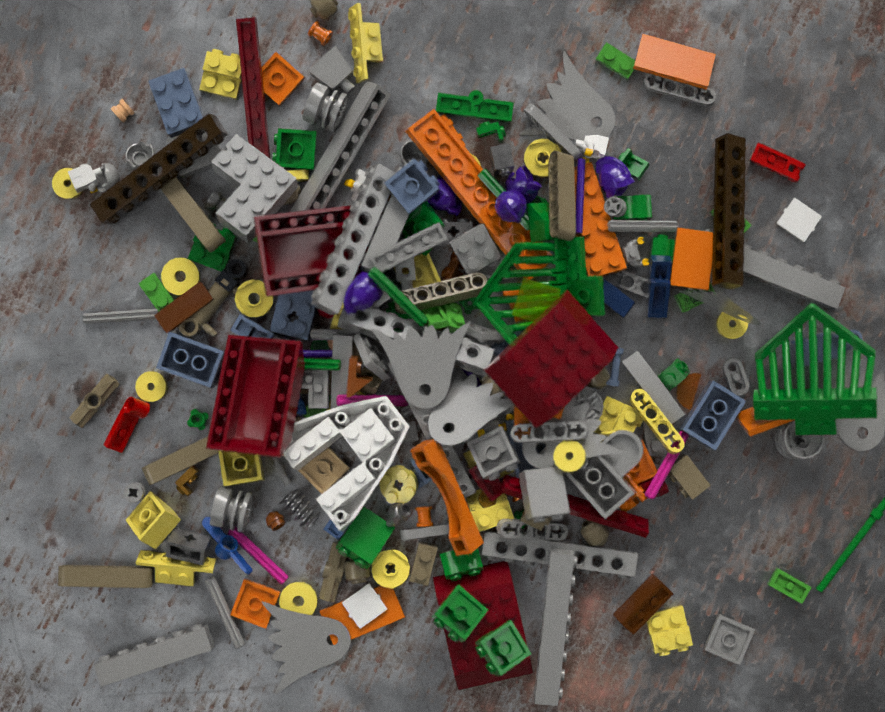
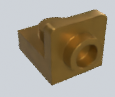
(189, 476)

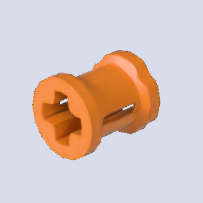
(320, 33)
(424, 516)

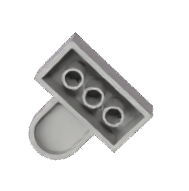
(602, 476)

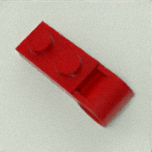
(125, 423)

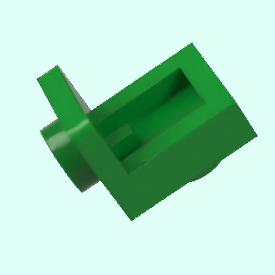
(487, 129)
(635, 164)
(674, 374)

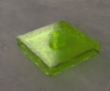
(534, 299)

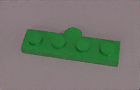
(474, 106)

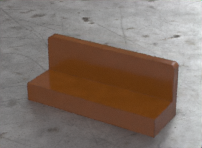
(184, 307)
(643, 604)

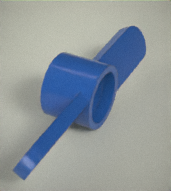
(223, 539)

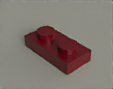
(491, 489)

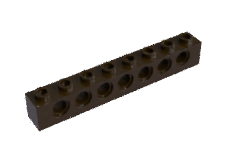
(104, 206)
(729, 212)

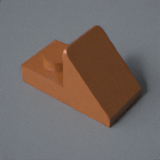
(355, 381)

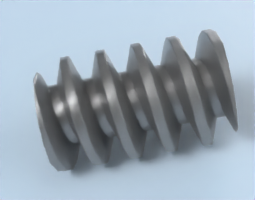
(300, 509)

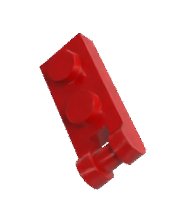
(777, 162)

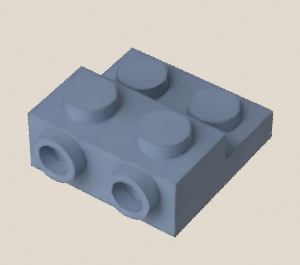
(413, 185)

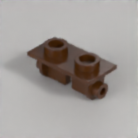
(451, 271)

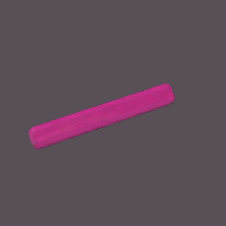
(396, 400)
(664, 469)
(259, 556)

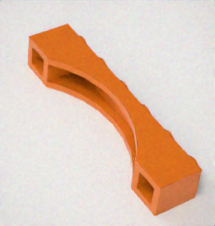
(462, 528)

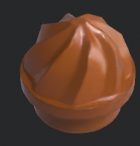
(275, 520)

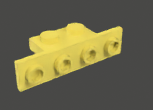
(365, 43)
(173, 570)

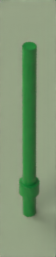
(875, 515)

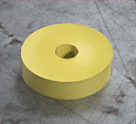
(59, 187)
(728, 332)
(143, 390)
(563, 449)

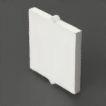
(799, 220)
(364, 605)

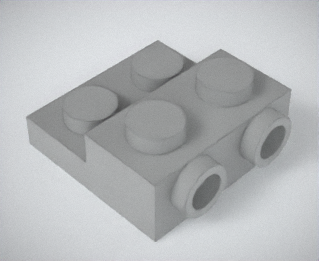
(494, 454)

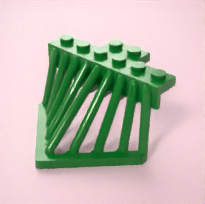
(569, 274)
(815, 408)

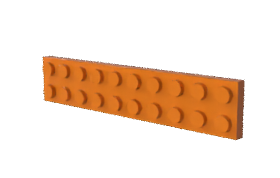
(461, 174)

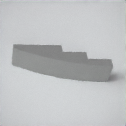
(648, 381)

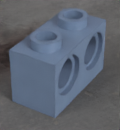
(246, 327)

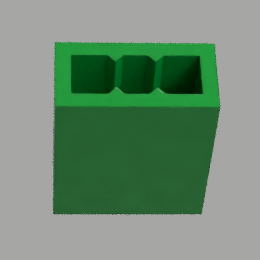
(364, 538)

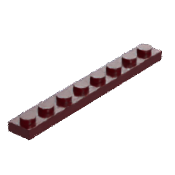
(253, 84)
(584, 509)

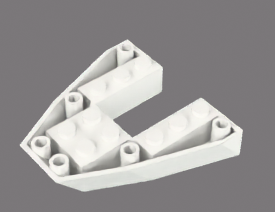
(372, 431)

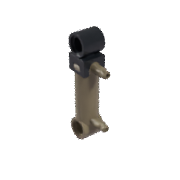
(220, 290)

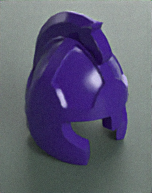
(613, 176)
(523, 183)
(445, 199)
(511, 206)
(361, 293)

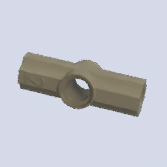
(86, 409)
(332, 575)

